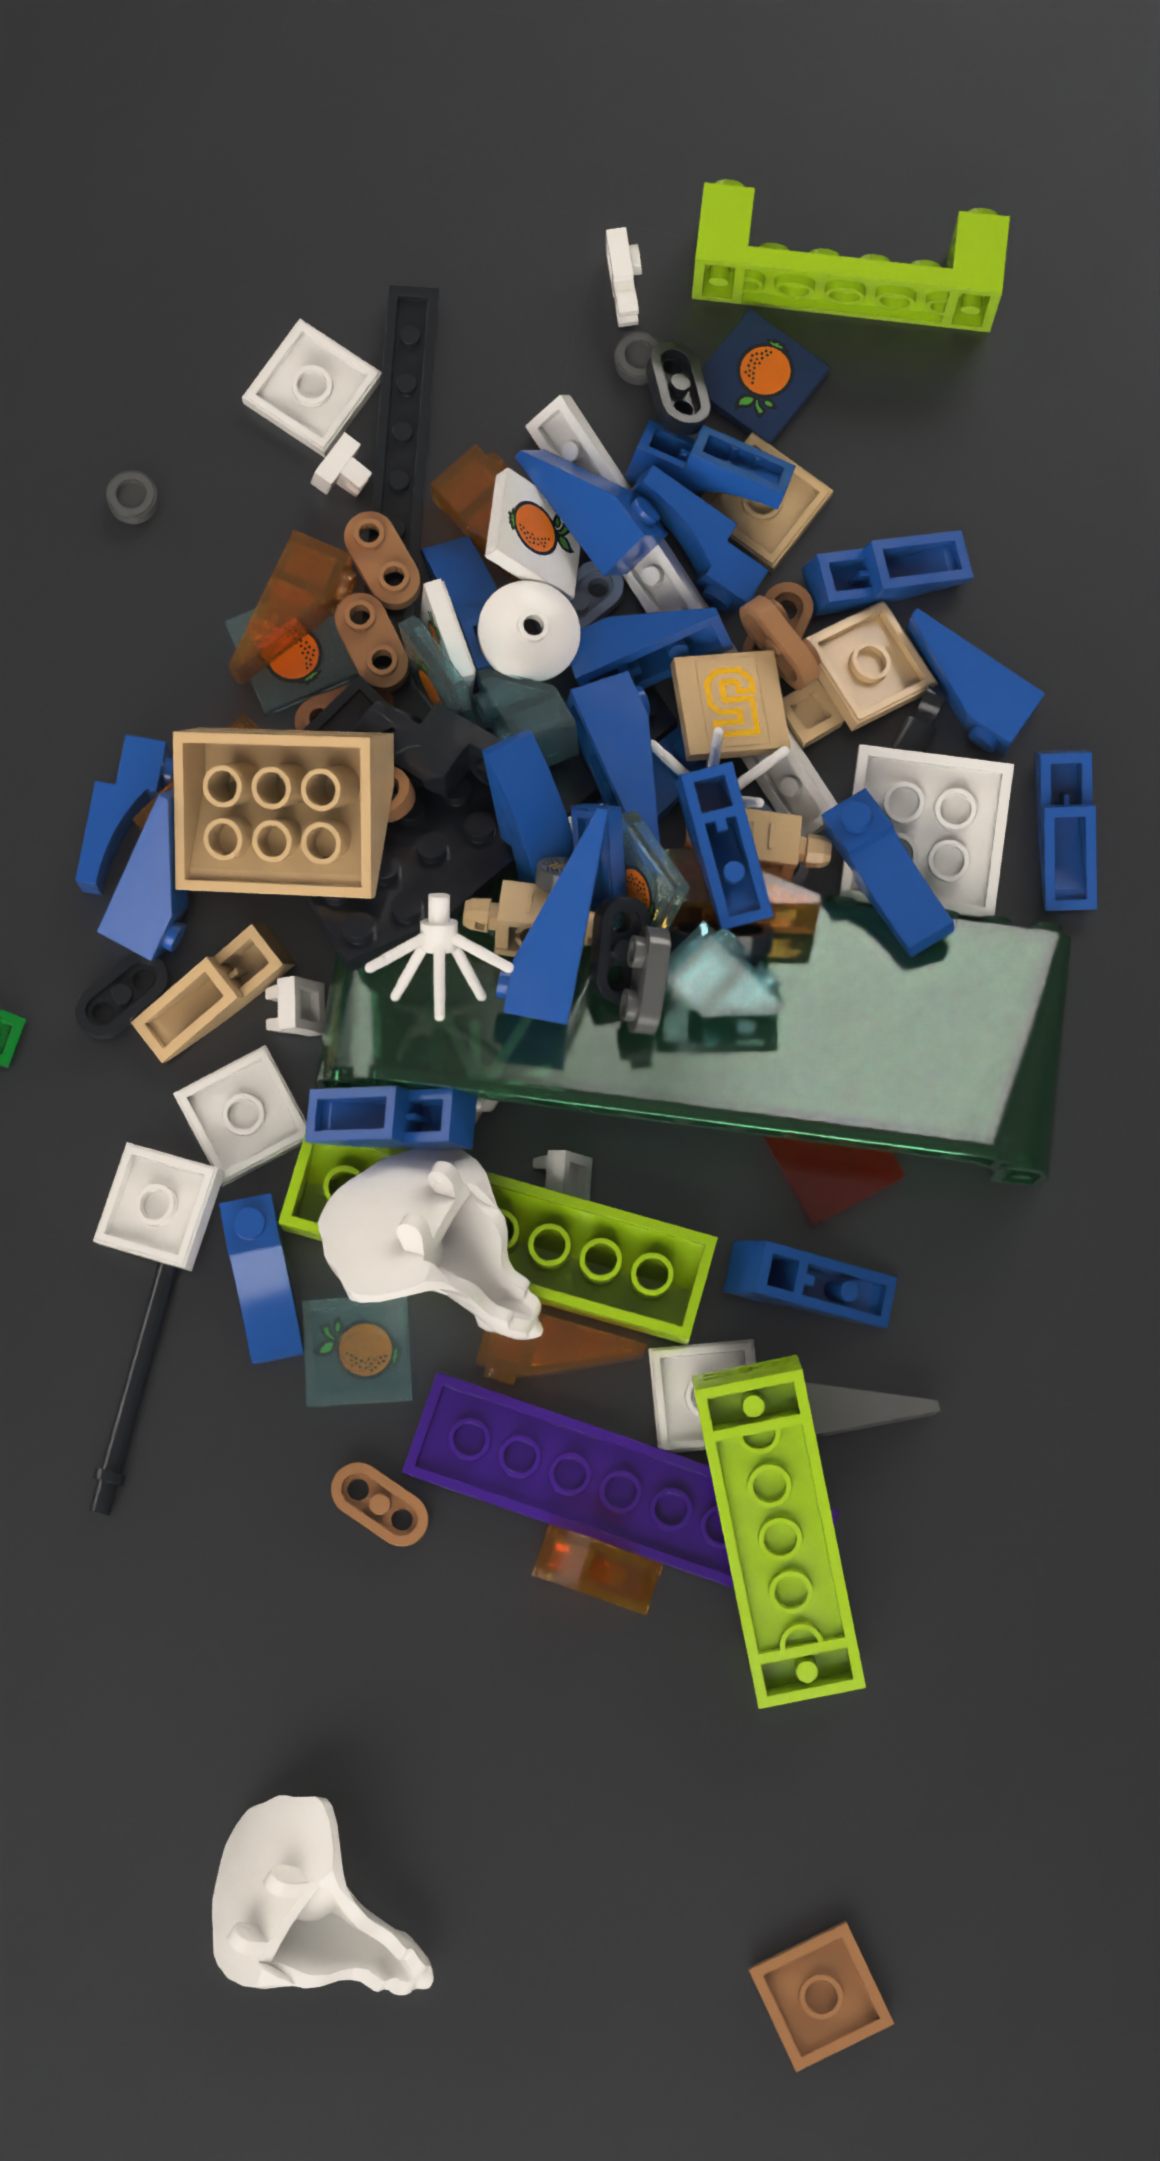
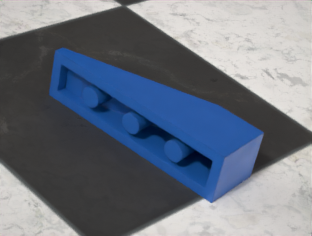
(617, 743)
(552, 950)

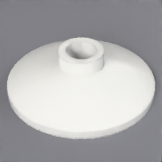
(515, 651)

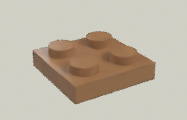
(821, 1996)

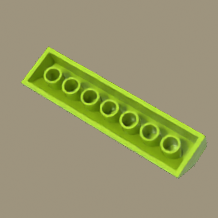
(568, 1247)

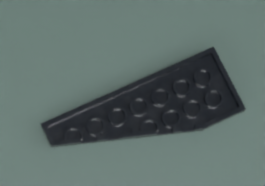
(446, 848)

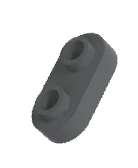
(649, 958)

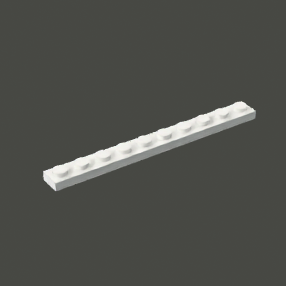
(665, 586)

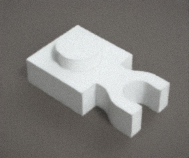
(623, 265)

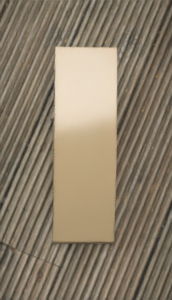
(213, 991)

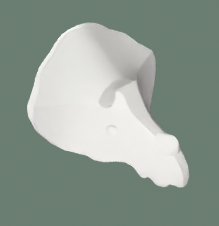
(424, 1227)
(288, 1911)

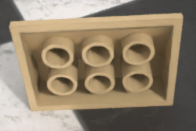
(281, 810)

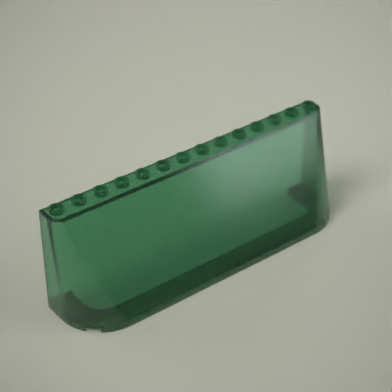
(869, 1054)

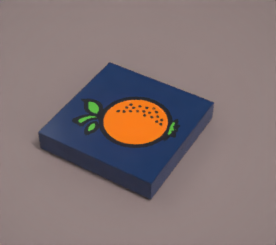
(761, 377)

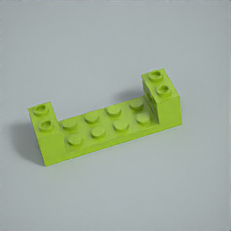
(864, 287)
(778, 1531)

